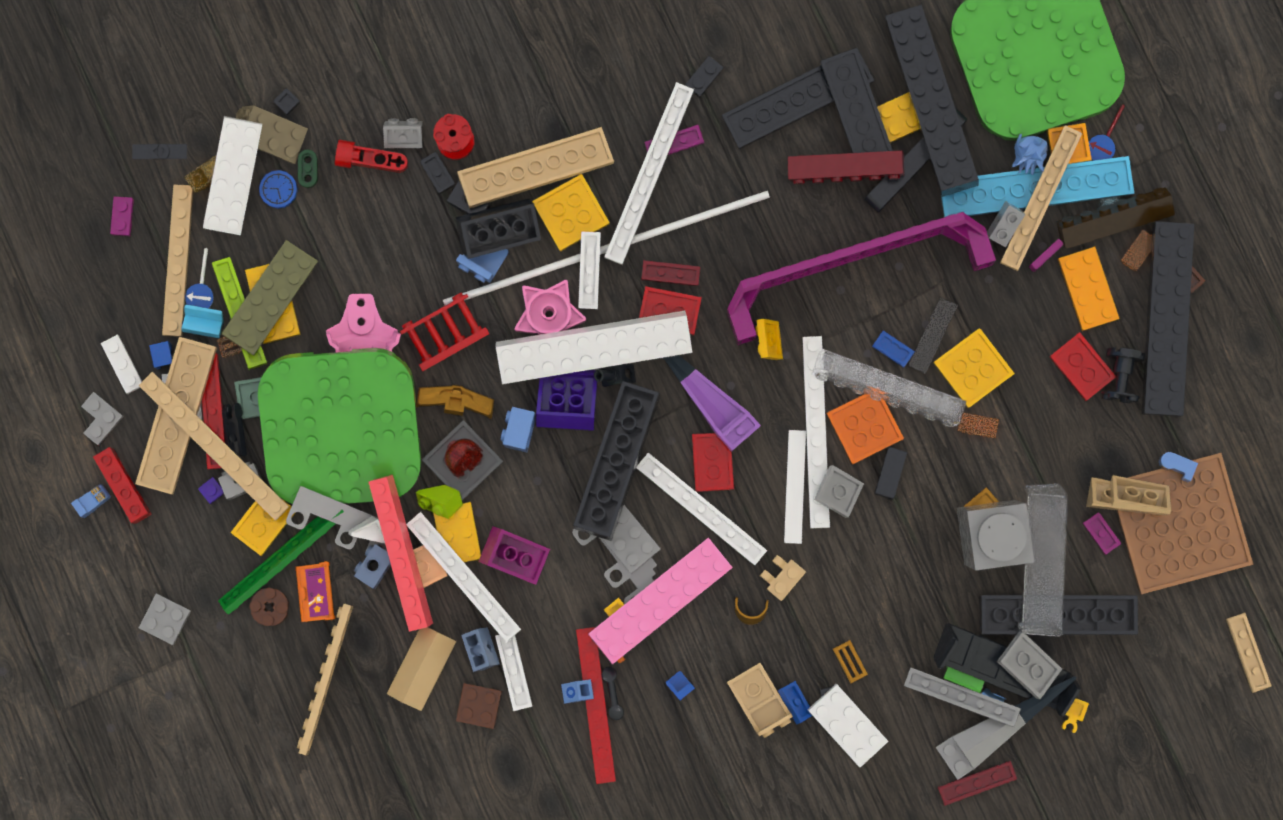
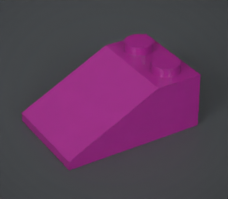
(514, 555)

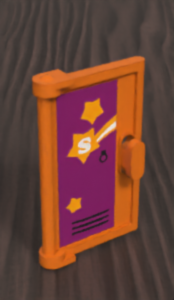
(317, 598)

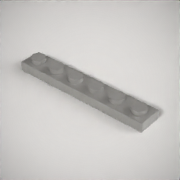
(962, 697)

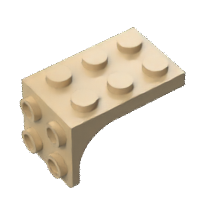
(760, 700)

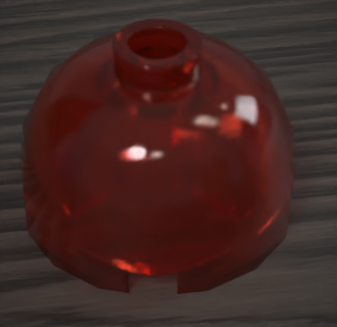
(462, 455)

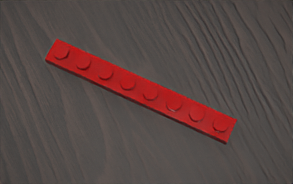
(596, 708)

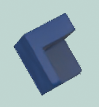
(161, 354)
(679, 685)

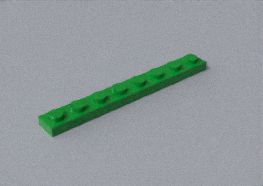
(275, 563)

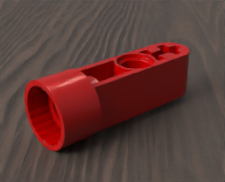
(349, 154)

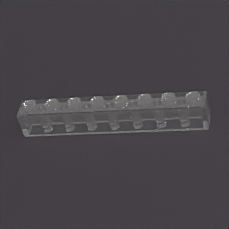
(888, 387)

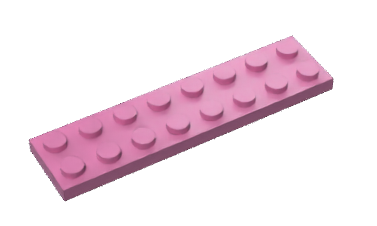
(660, 601)

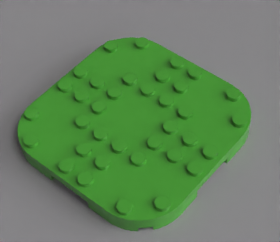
(1036, 62)
(339, 423)

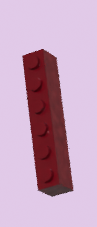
(846, 166)

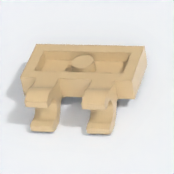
(785, 580)

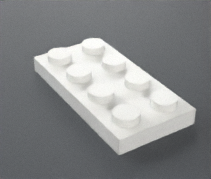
(847, 725)

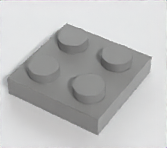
(839, 491)
(164, 619)

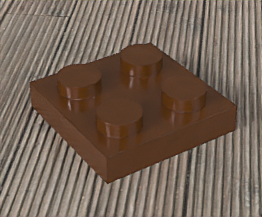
(478, 706)

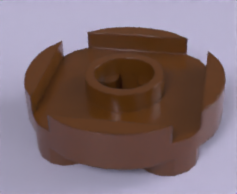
(280, 607)

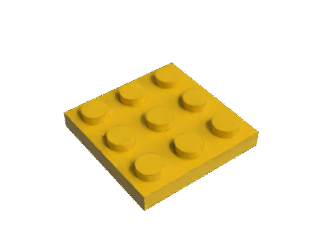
(570, 211)
(973, 368)

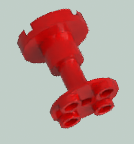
(454, 137)

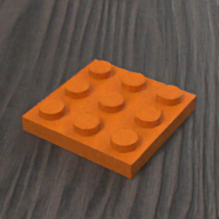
(864, 427)

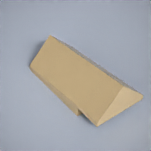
(1129, 496)
(421, 668)

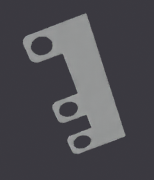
(325, 507)

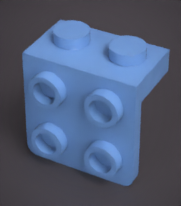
(483, 266)

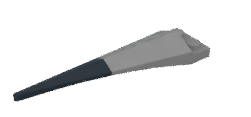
(972, 746)

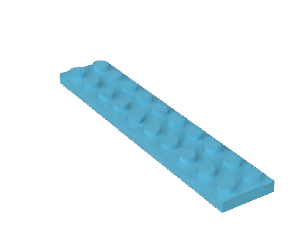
(1079, 183)

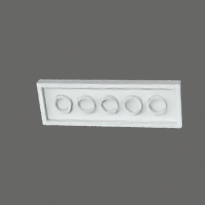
(232, 175)

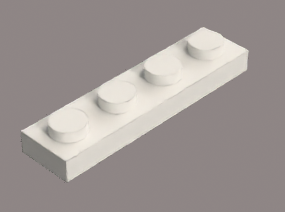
(589, 270)
(514, 673)

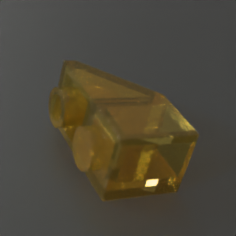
(202, 176)

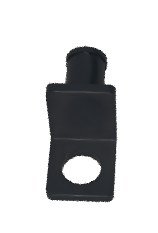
(615, 375)

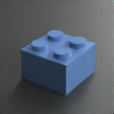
(519, 429)

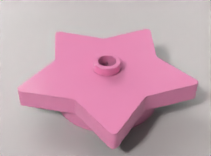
(541, 301)

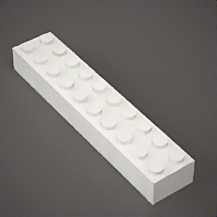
(593, 347)

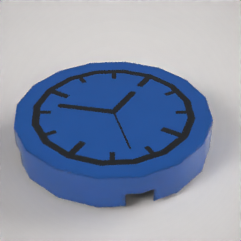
(278, 189)

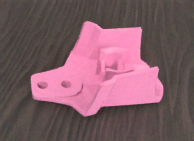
(373, 334)

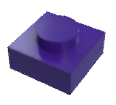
(211, 490)

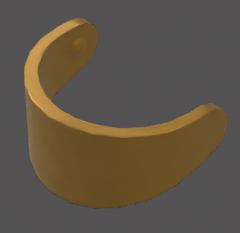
(747, 619)

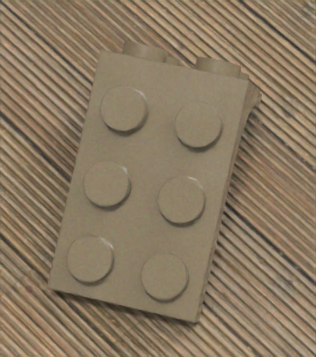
(278, 135)

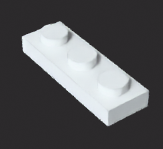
(122, 364)

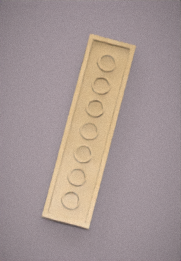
(535, 167)
(167, 439)

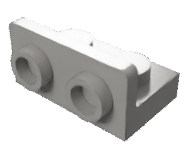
(403, 133)

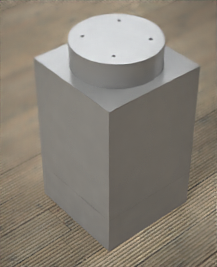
(995, 535)

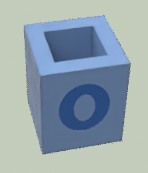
(577, 691)

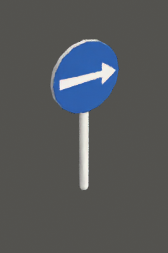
(200, 294)

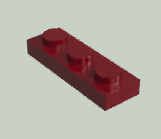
(670, 273)

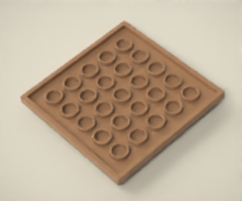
(1196, 538)

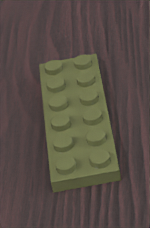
(269, 298)

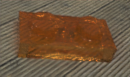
(978, 425)

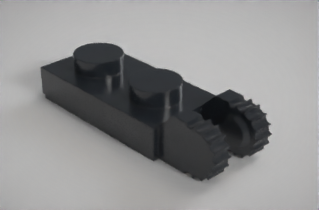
(234, 429)

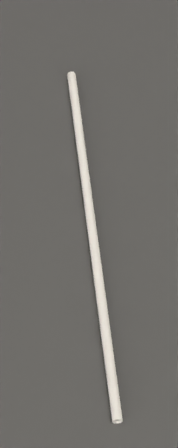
(603, 249)

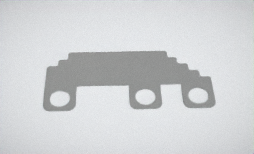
(641, 577)

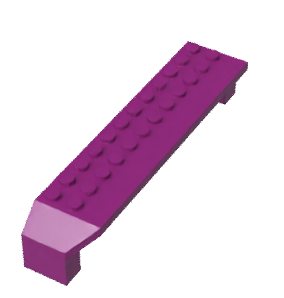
(955, 226)

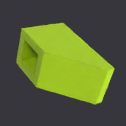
(440, 500)

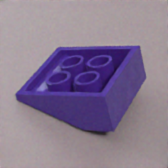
(567, 401)

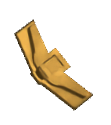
(455, 400)

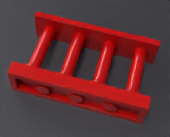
(460, 340)

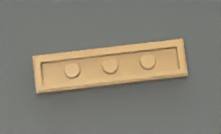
(1248, 652)

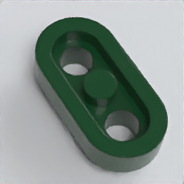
(307, 169)

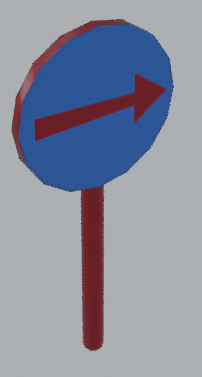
(1102, 146)

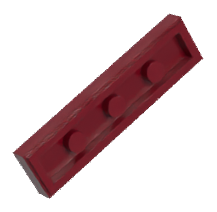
(977, 783)

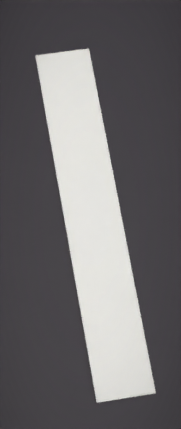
(795, 486)

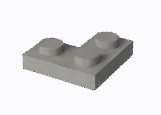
(105, 418)

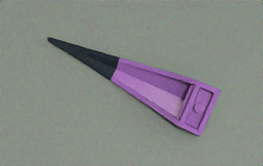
(723, 414)

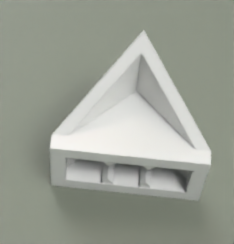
(368, 529)

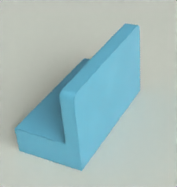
(202, 321)

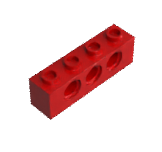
(122, 485)

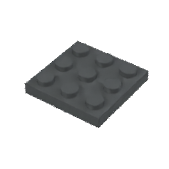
(472, 479)

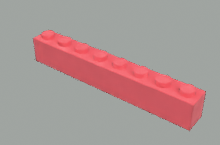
(400, 553)

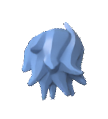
(1030, 152)

